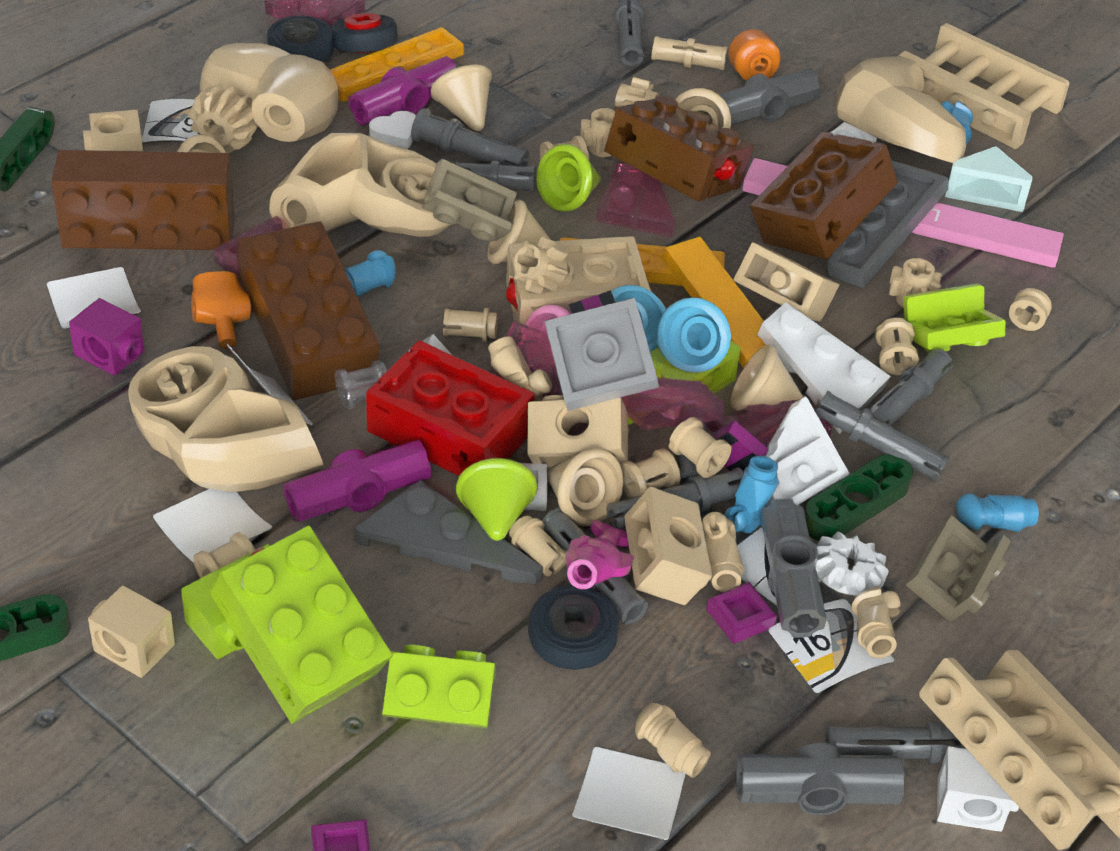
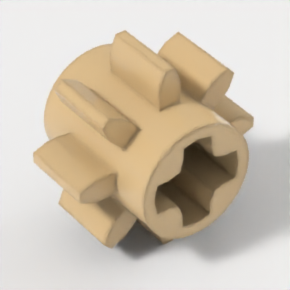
(638, 91)
(596, 130)
(540, 265)
(914, 277)

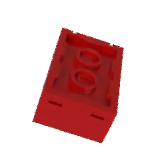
(449, 407)

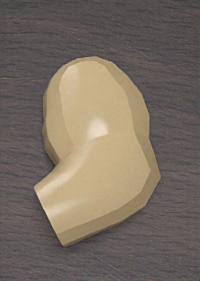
(287, 91)
(888, 103)
(357, 179)
(216, 426)

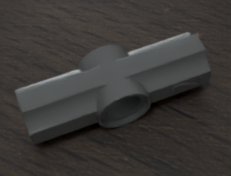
(771, 97)
(793, 568)
(819, 779)

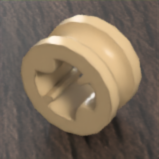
(1025, 319)

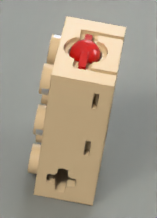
(592, 269)

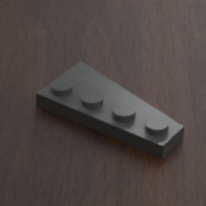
(887, 225)

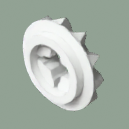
(833, 566)

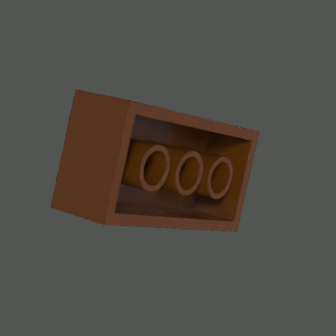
(143, 199)
(305, 307)

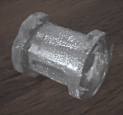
(354, 384)

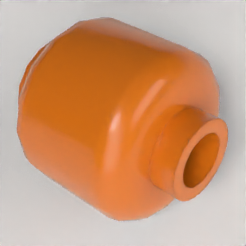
(753, 54)

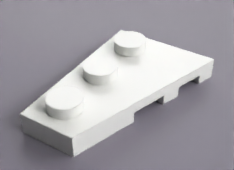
(822, 359)

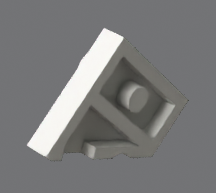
(803, 455)

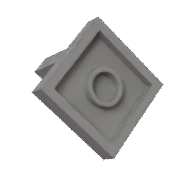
(601, 354)

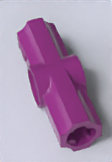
(398, 91)
(356, 480)

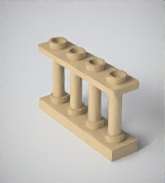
(1004, 70)
(1030, 744)

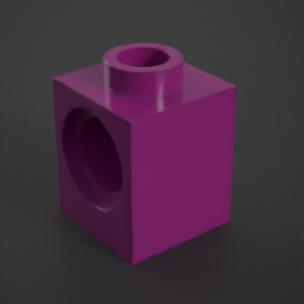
(107, 336)

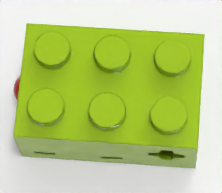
(300, 623)

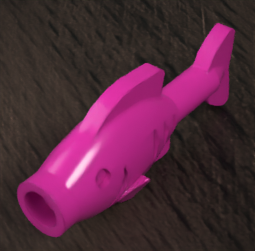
(597, 558)

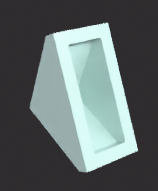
(989, 180)

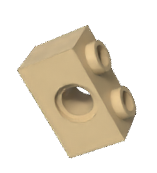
(786, 281)
(551, 422)
(667, 546)

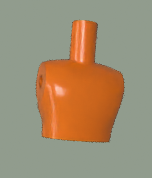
(220, 302)

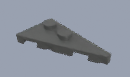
(439, 530)

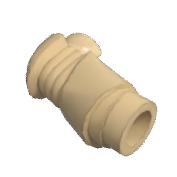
(511, 366)
(722, 551)
(874, 622)
(673, 740)

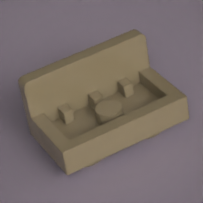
(470, 201)
(957, 569)

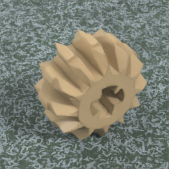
(223, 117)

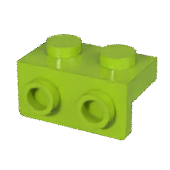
(952, 318)
(439, 687)

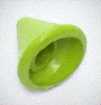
(566, 178)
(496, 493)

